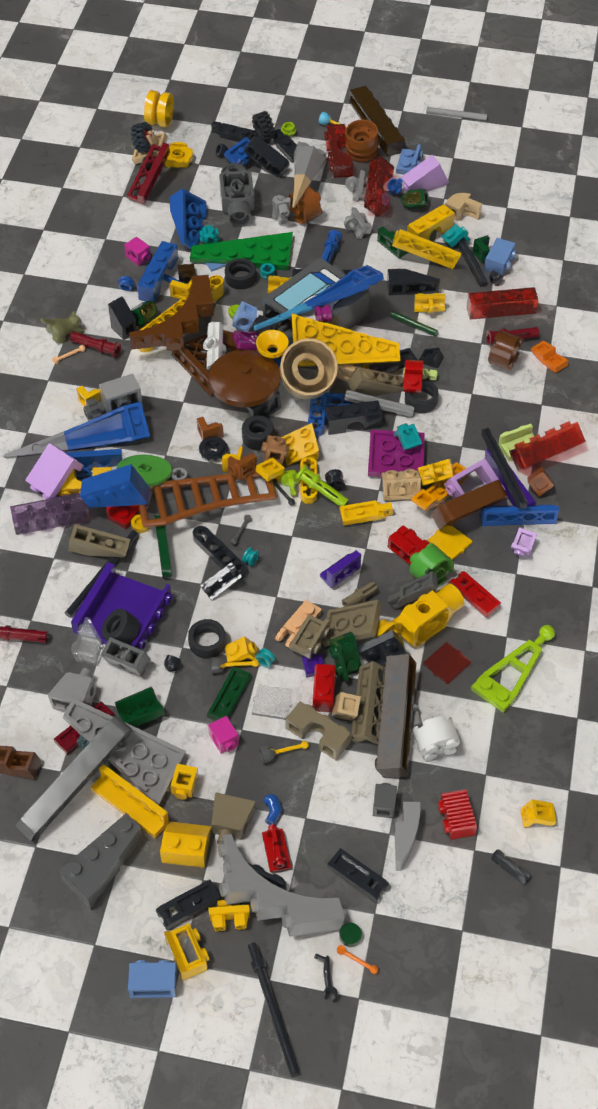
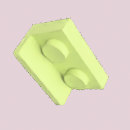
(510, 438)

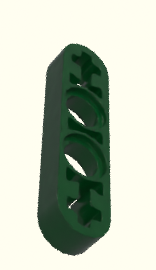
(163, 550)

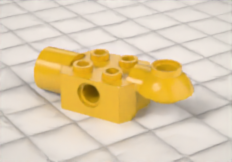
(425, 616)

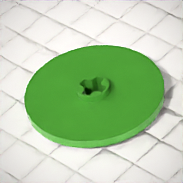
(150, 467)

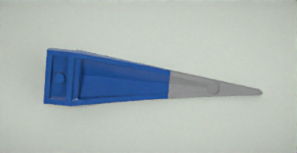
(113, 428)

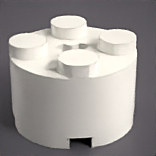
(436, 737)

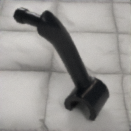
(327, 976)

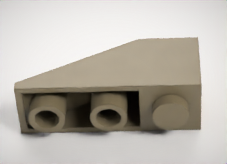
(375, 382)

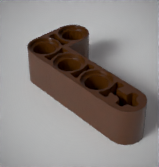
(468, 504)

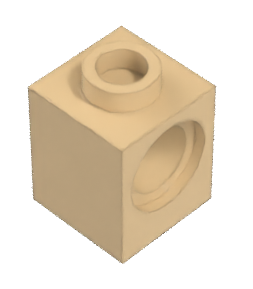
(346, 706)

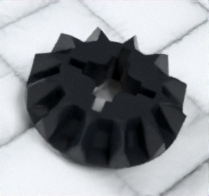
(214, 443)

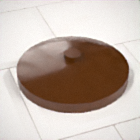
(244, 378)

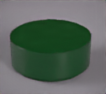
(350, 934)

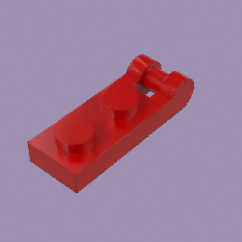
(475, 594)

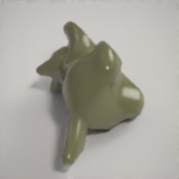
(63, 326)

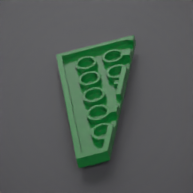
(259, 250)

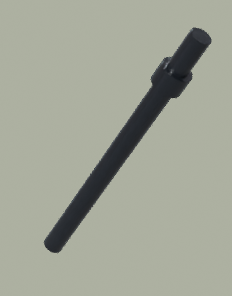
(79, 600)
(259, 966)

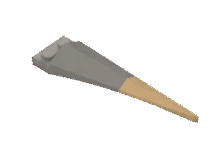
(307, 164)

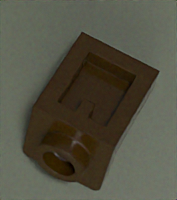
(185, 272)

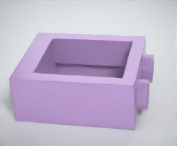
(482, 469)

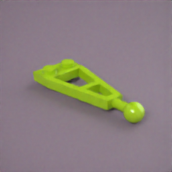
(496, 693)

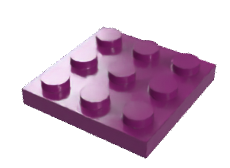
(388, 454)

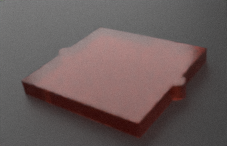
(446, 663)

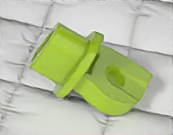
(289, 480)

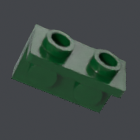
(345, 655)

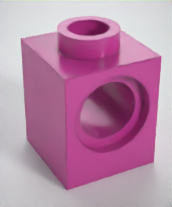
(137, 251)
(223, 735)

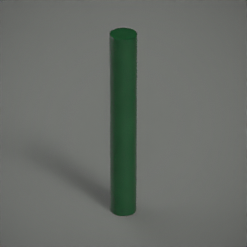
(414, 323)

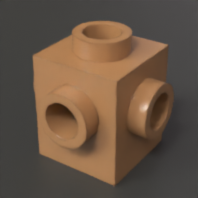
(275, 447)

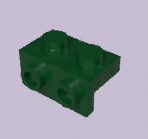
(139, 707)

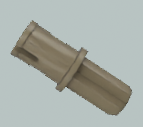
(360, 594)

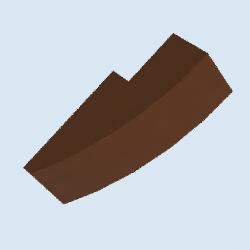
(18, 763)

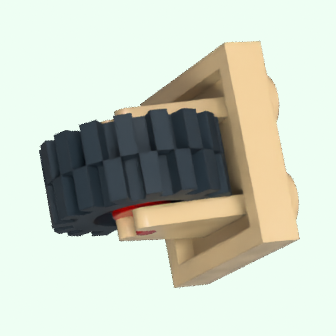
(143, 140)

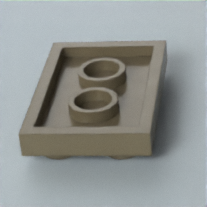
(359, 619)

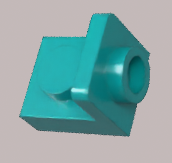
(408, 436)

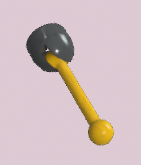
(218, 664)
(267, 753)

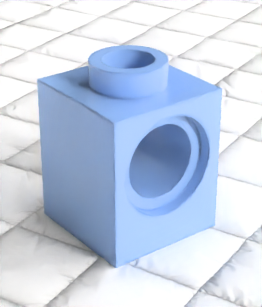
(244, 311)

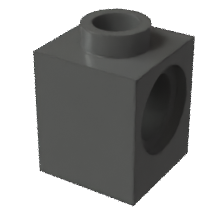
(384, 800)

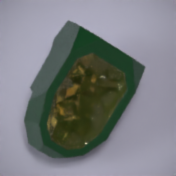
(416, 199)
(144, 312)

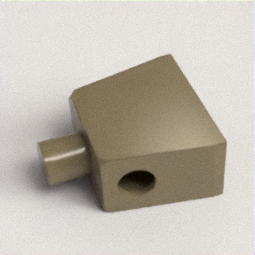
(231, 815)

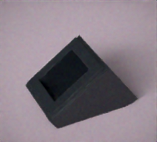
(432, 357)

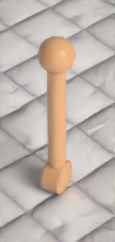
(82, 348)

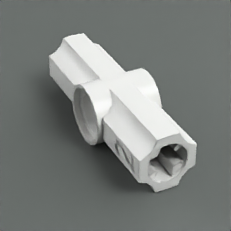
(214, 343)

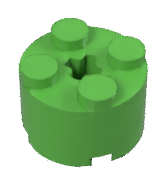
(431, 560)

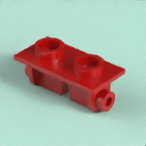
(276, 849)

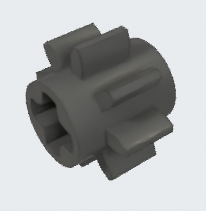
(93, 409)

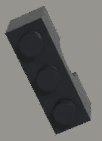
(339, 417)

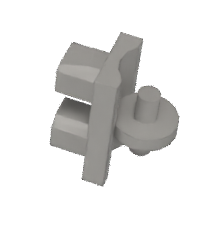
(358, 185)
(281, 209)
(357, 223)

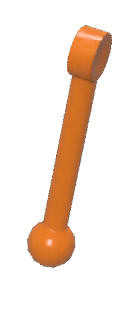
(341, 950)

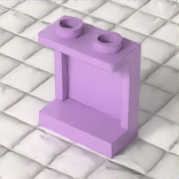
(52, 471)

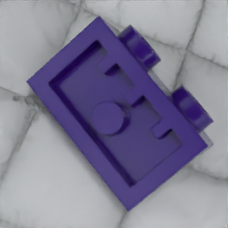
(342, 569)

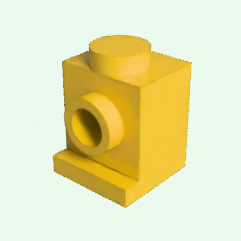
(184, 781)

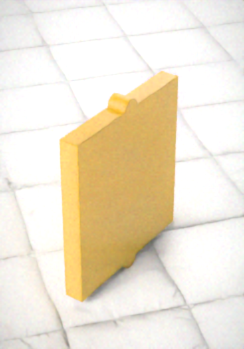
(450, 541)

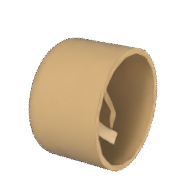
(314, 351)

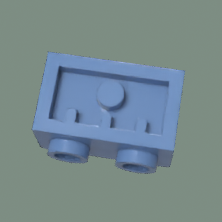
(409, 160)

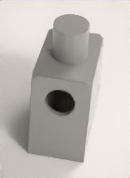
(72, 686)

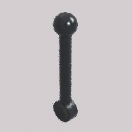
(291, 501)

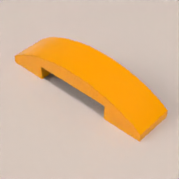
(437, 492)

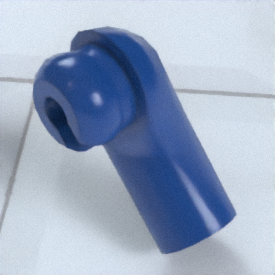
(274, 805)

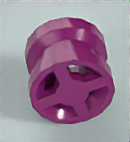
(323, 313)

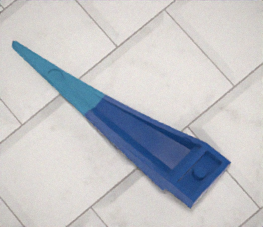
(351, 284)

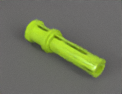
(340, 500)

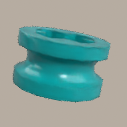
(267, 267)
(250, 556)
(265, 657)

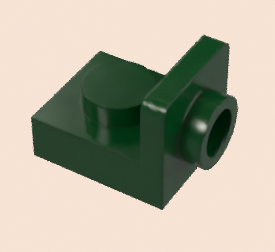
(481, 248)

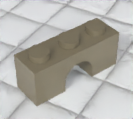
(306, 719)

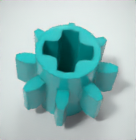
(209, 234)

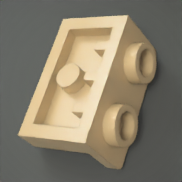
(400, 484)

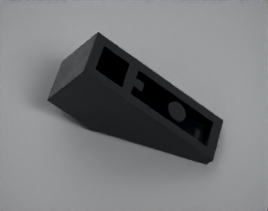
(410, 282)

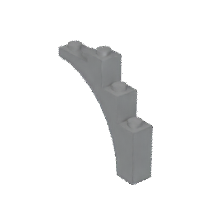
(298, 913)

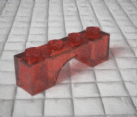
(341, 162)
(376, 198)

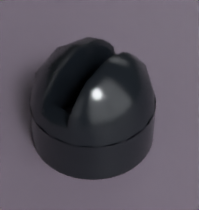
(221, 149)
(495, 277)
(171, 663)

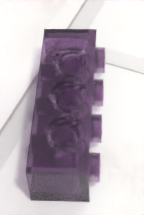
(49, 513)

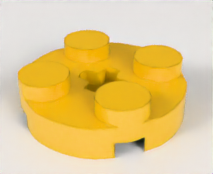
(183, 159)

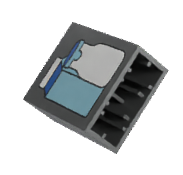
(309, 283)

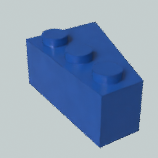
(115, 488)

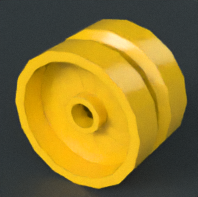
(159, 108)

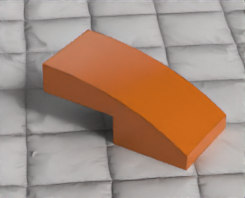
(547, 355)

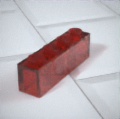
(502, 303)
(547, 446)

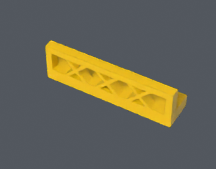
(426, 249)
(130, 800)

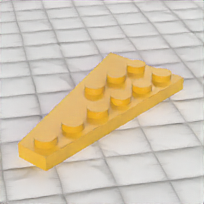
(347, 345)

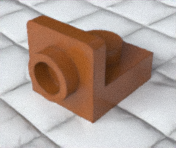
(242, 467)

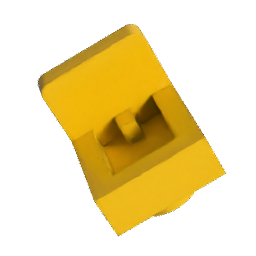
(240, 650)

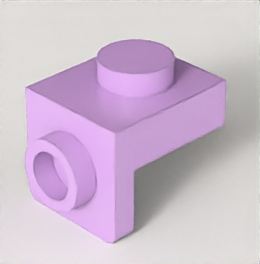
(523, 542)

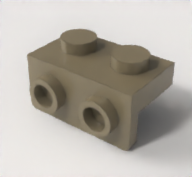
(310, 635)

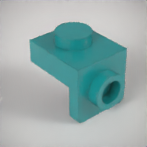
(455, 234)

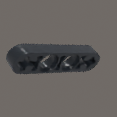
(216, 554)

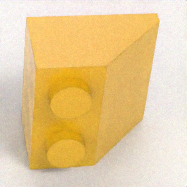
(185, 844)

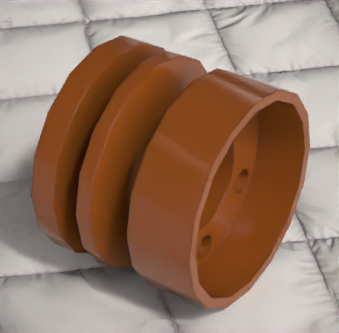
(362, 140)

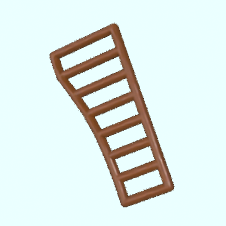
(200, 508)

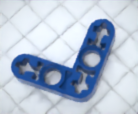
(325, 401)

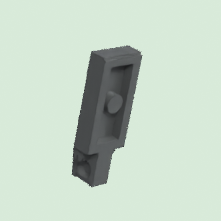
(413, 590)

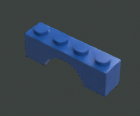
(150, 282)

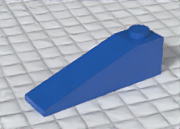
(188, 215)

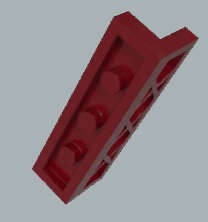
(151, 175)

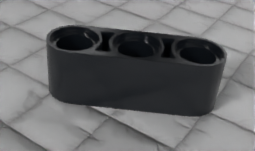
(267, 156)

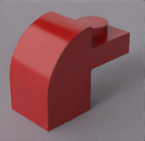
(413, 376)

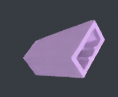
(425, 176)

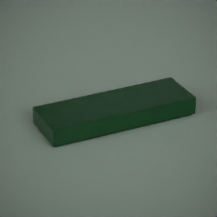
(229, 694)

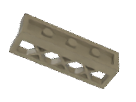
(366, 688)

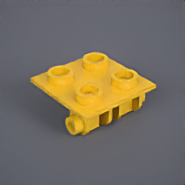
(301, 444)

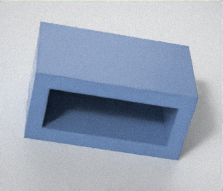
(500, 256)
(152, 979)

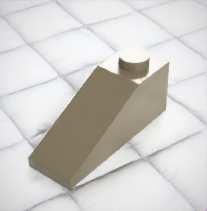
(97, 543)

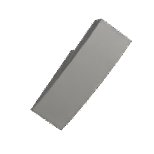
(406, 832)

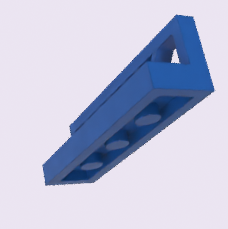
(96, 458)
(514, 516)

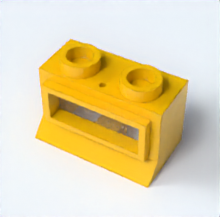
(186, 951)

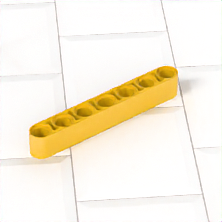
(217, 291)

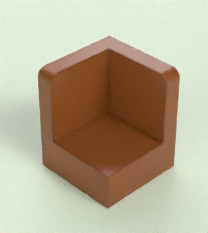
(210, 430)
(540, 481)

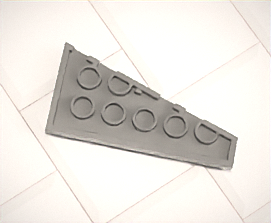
(141, 758)

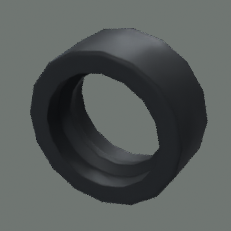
(237, 265)
(427, 405)
(211, 626)

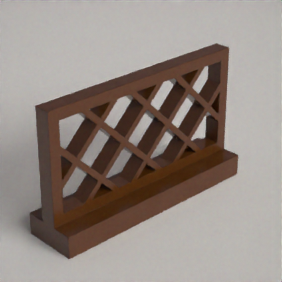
(192, 365)

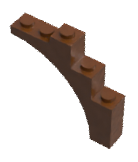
(183, 322)

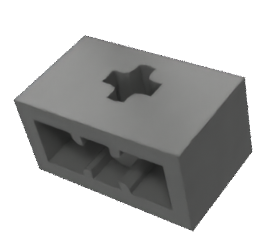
(125, 656)

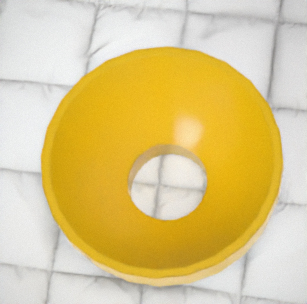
(271, 339)

